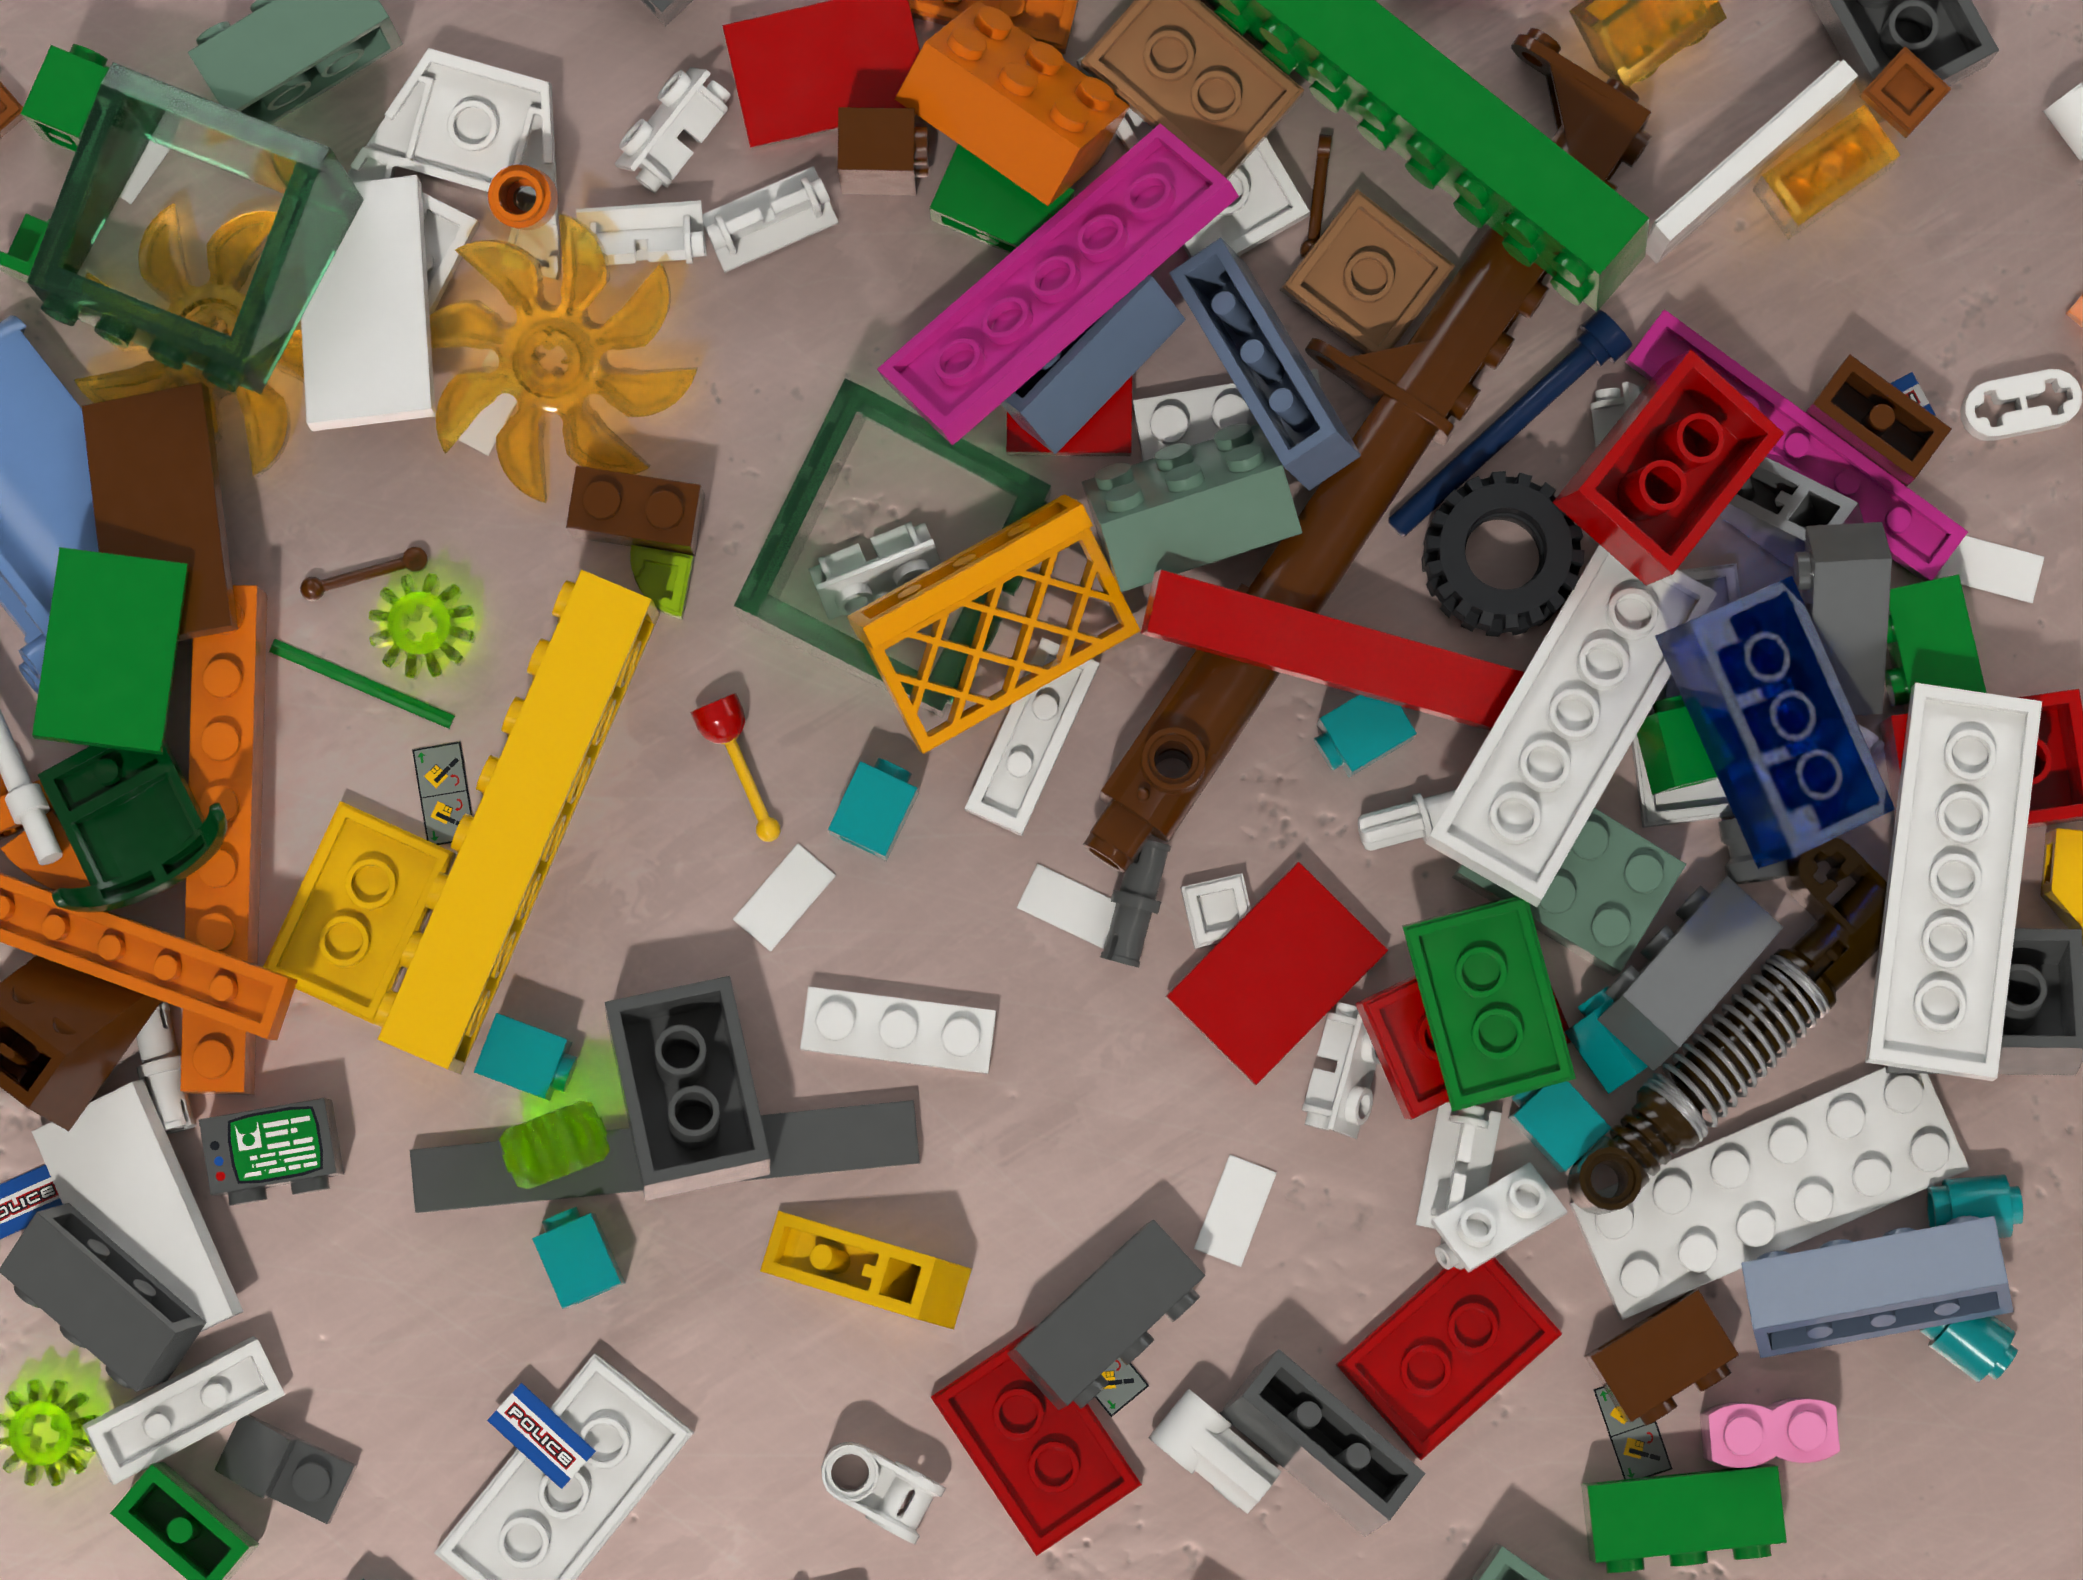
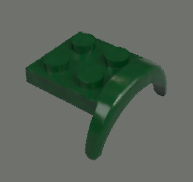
(129, 825)

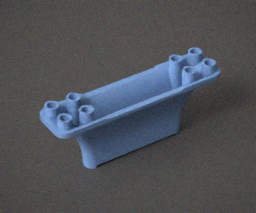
(41, 488)

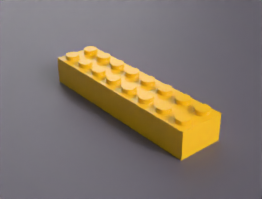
(519, 821)

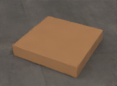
(1367, 276)

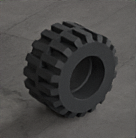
(1478, 603)

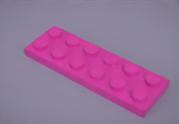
(1057, 283)

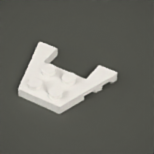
(465, 127)

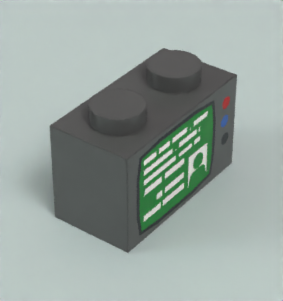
(271, 1149)

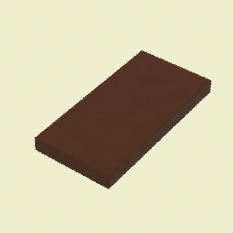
(163, 495)

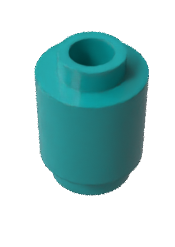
(1976, 1197)
(1975, 1346)

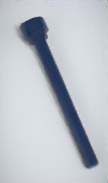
(1599, 342)

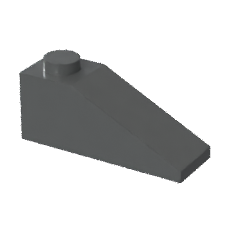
(1780, 504)

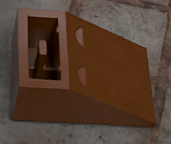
(64, 1036)

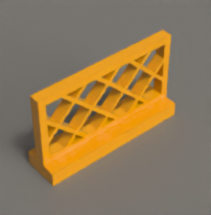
(970, 575)

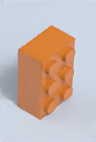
(1012, 101)

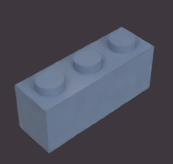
(1094, 366)

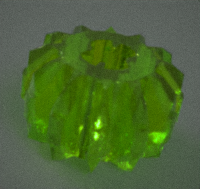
(411, 608)
(554, 1144)
(28, 1445)

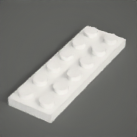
(1566, 727)
(1954, 882)
(1772, 1187)

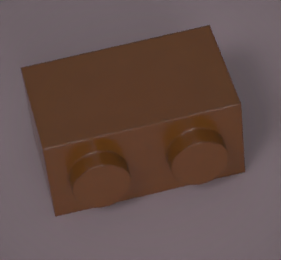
(881, 151)
(1878, 420)
(635, 510)
(1663, 1357)

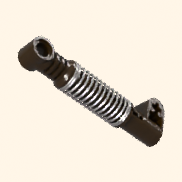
(1793, 989)

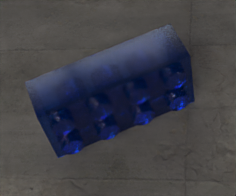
(1775, 723)

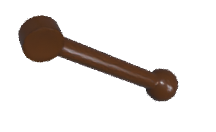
(1318, 194)
(413, 560)

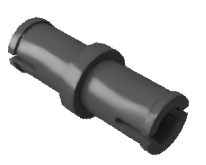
(1135, 905)

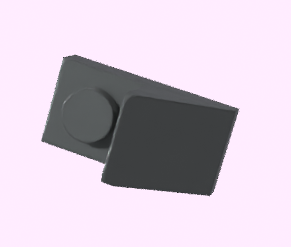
(285, 1468)

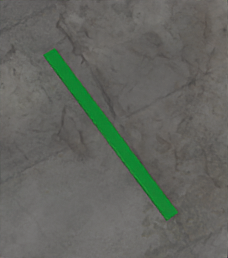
(362, 683)

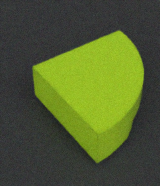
(662, 577)

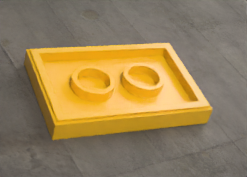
(357, 911)

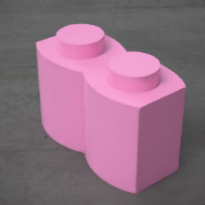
(1753, 1434)

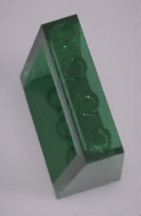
(301, 244)
(759, 597)

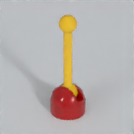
(722, 724)

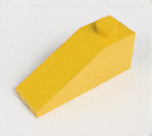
(866, 1270)

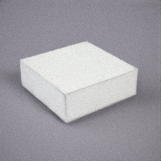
(1215, 908)

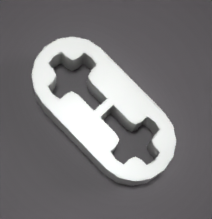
(2018, 390)

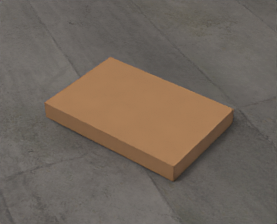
(1193, 77)

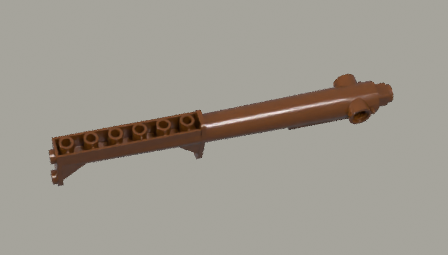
(1414, 397)

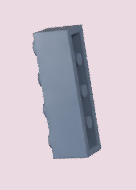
(1265, 364)
(1877, 1286)

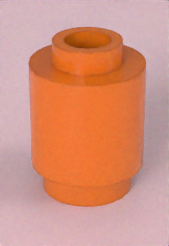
(503, 195)

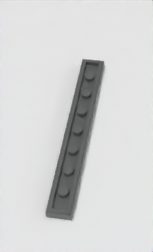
(795, 1141)

